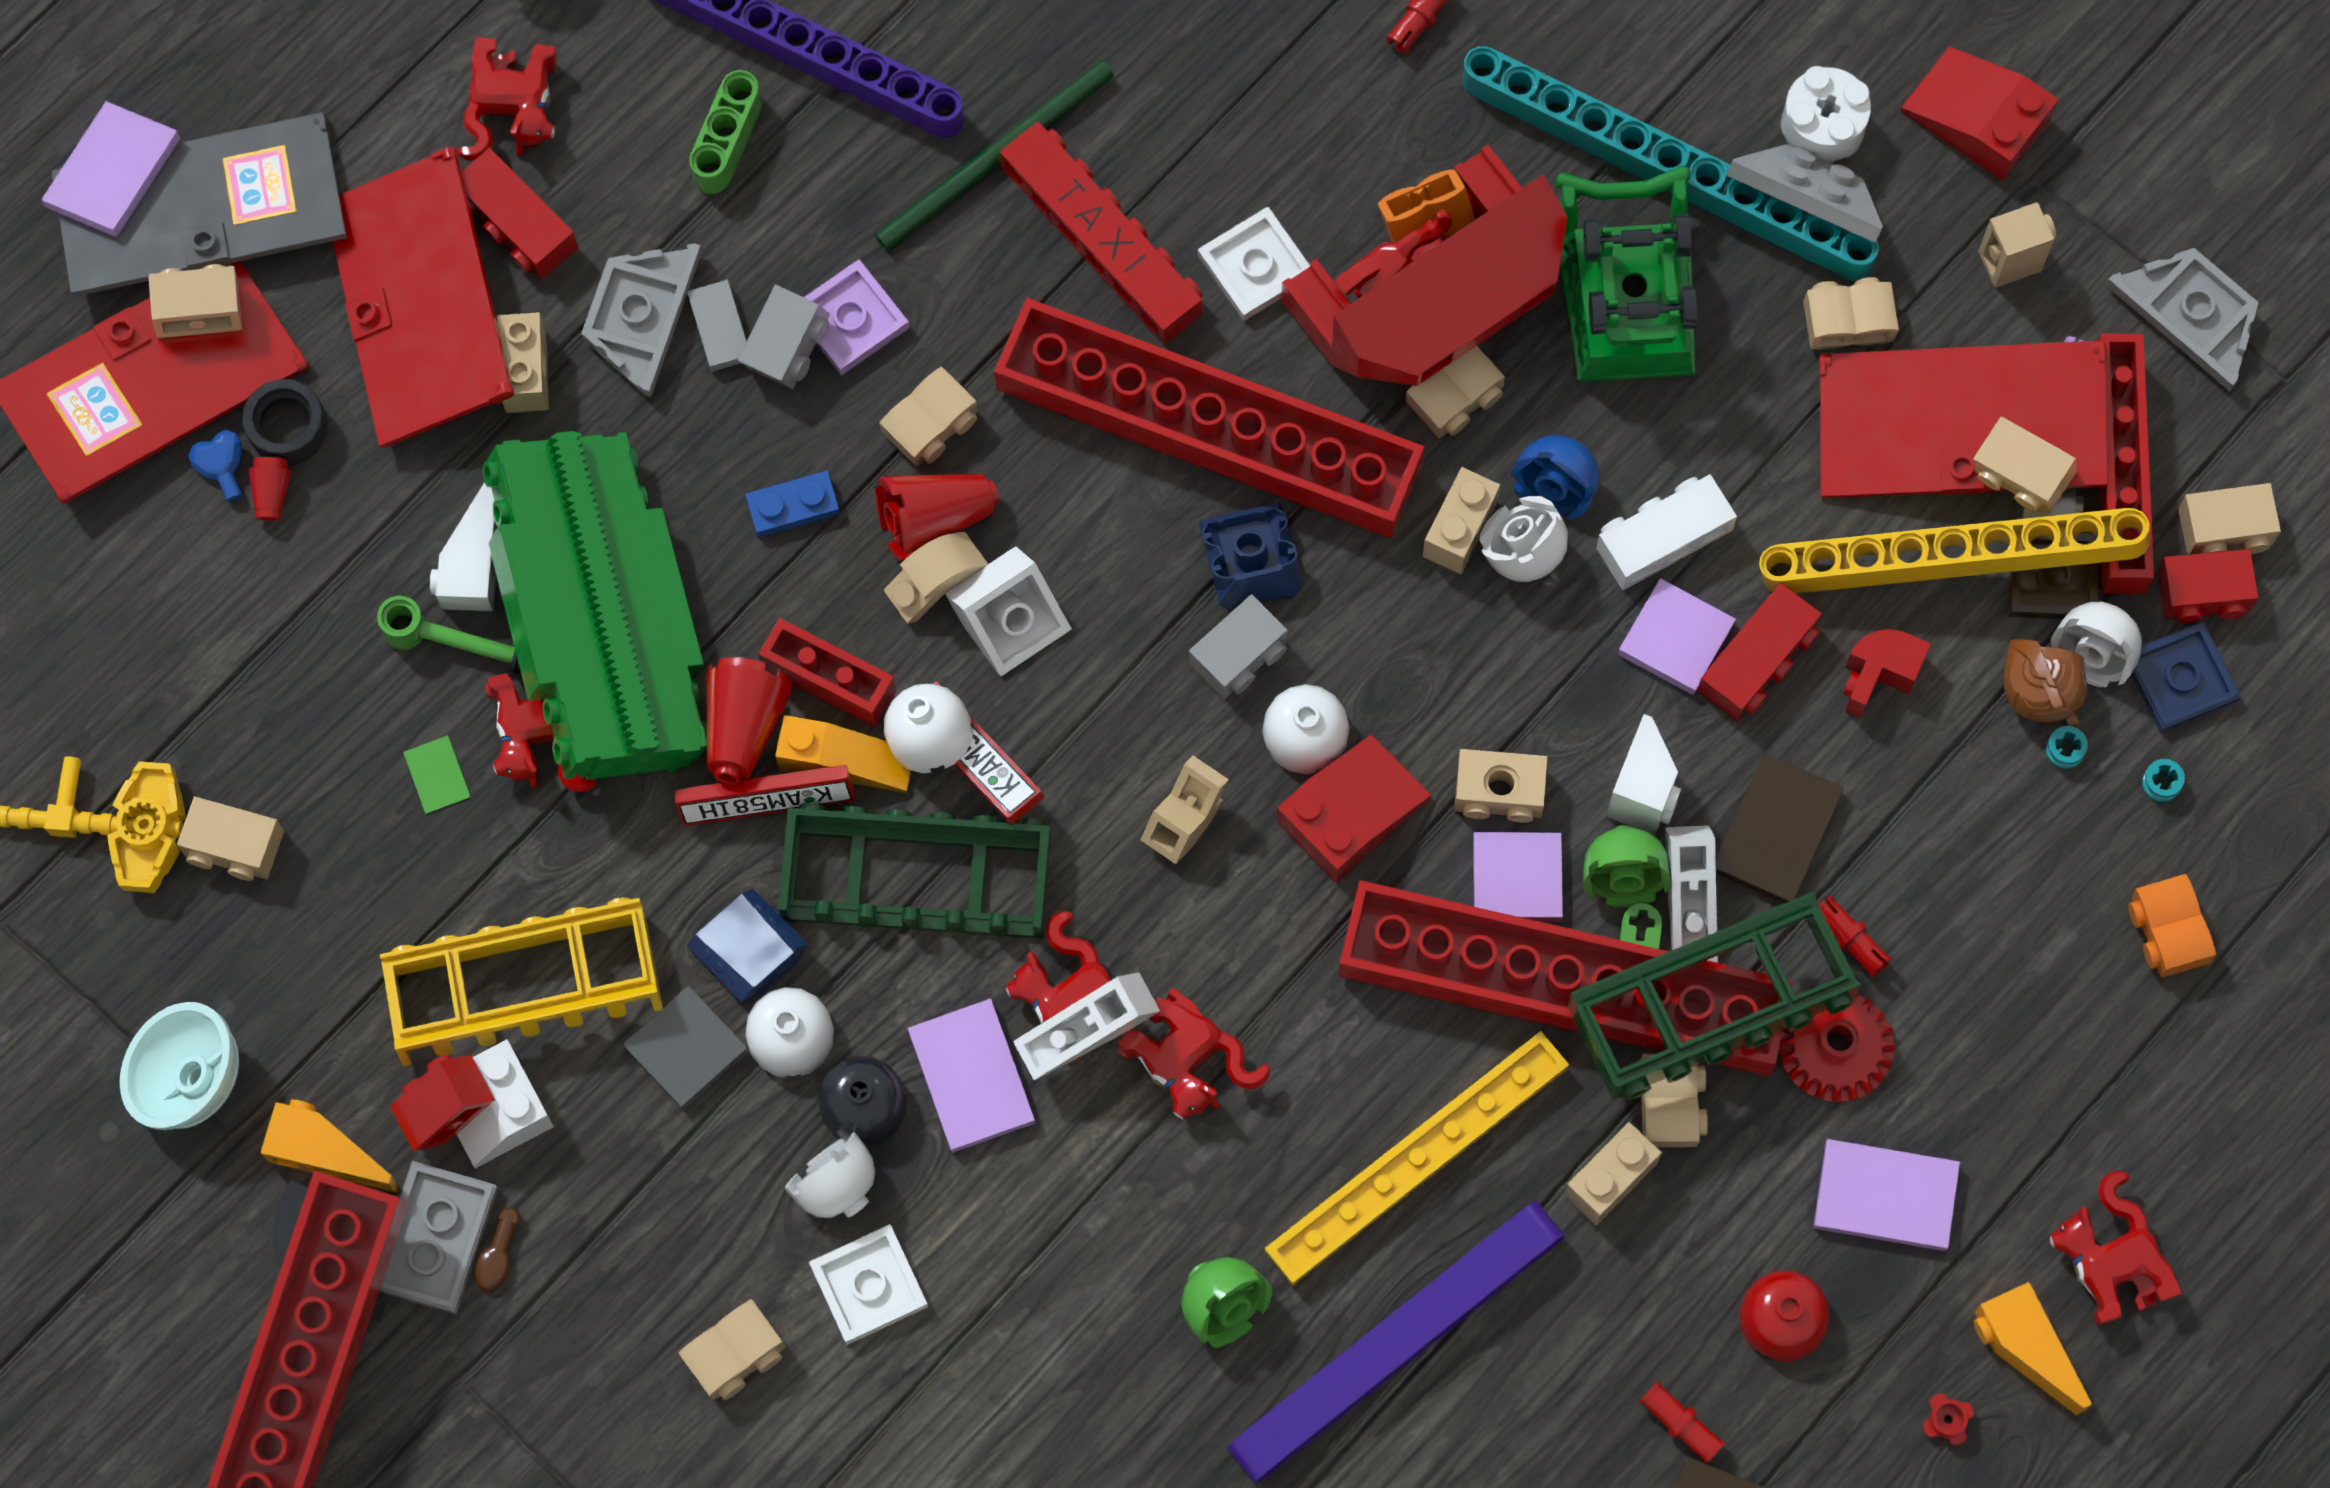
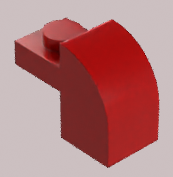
(1882, 657)

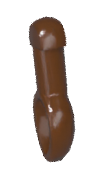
(494, 1261)

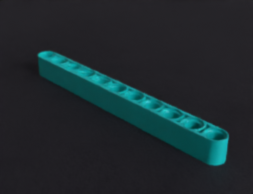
(1654, 147)

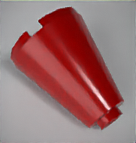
(931, 506)
(741, 714)

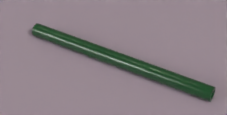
(990, 157)

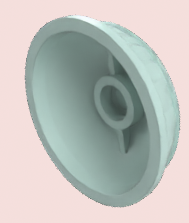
(179, 1067)

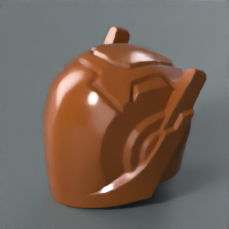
(2044, 682)

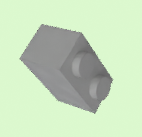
(785, 337)
(1239, 648)

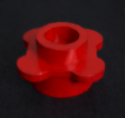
(1957, 1411)

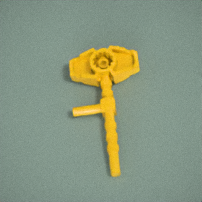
(139, 836)

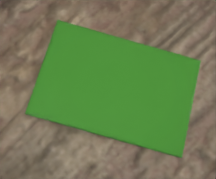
(436, 774)

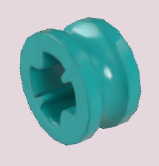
(2078, 739)
(2171, 768)

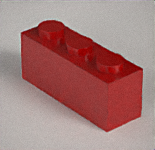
(516, 216)
(1760, 653)
(828, 672)

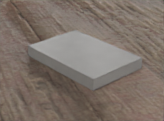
(438, 1236)

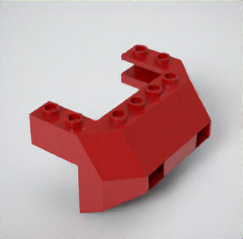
(1449, 294)

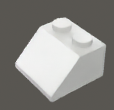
(1008, 610)
(1646, 782)
(514, 1114)

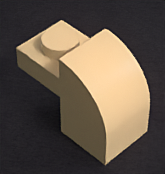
(932, 573)
(1186, 811)

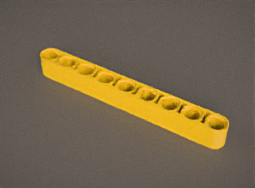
(1971, 537)

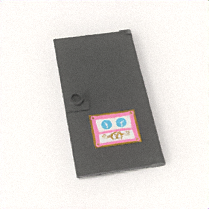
(217, 205)

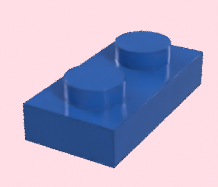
(792, 504)

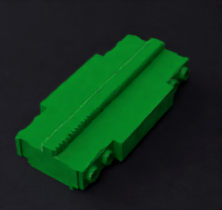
(595, 605)

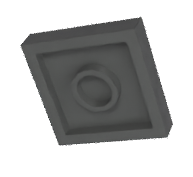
(685, 1047)

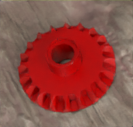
(1834, 1073)

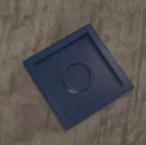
(2183, 677)

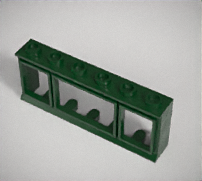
(901, 826)
(1717, 1044)

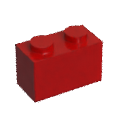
(2207, 585)
(441, 1101)

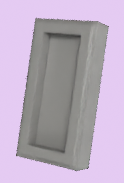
(718, 324)

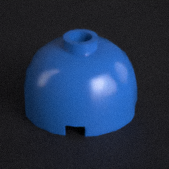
(1558, 471)

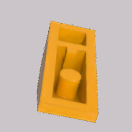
(818, 745)
(310, 1143)
(2028, 1342)

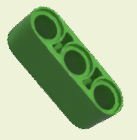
(722, 114)

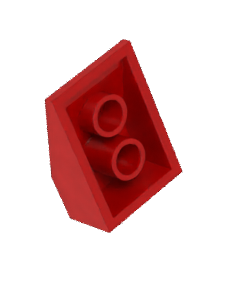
(1981, 109)
(1351, 807)

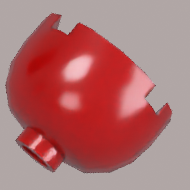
(1784, 1316)

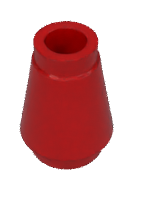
(269, 487)

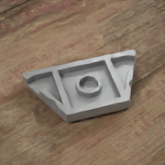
(1812, 186)
(2194, 309)
(639, 311)

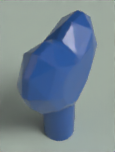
(219, 461)

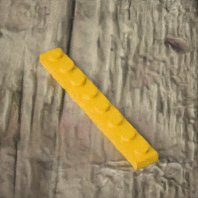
(1416, 1158)

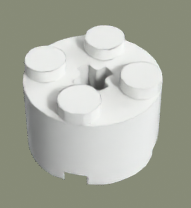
(1830, 94)

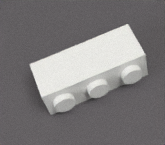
(1665, 530)

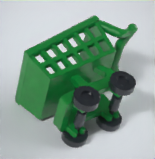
(1608, 329)

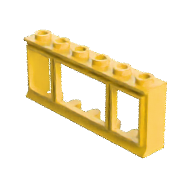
(493, 940)

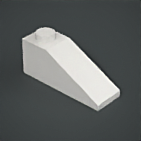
(465, 564)
(1692, 884)
(1087, 1024)

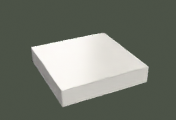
(1253, 262)
(868, 1284)

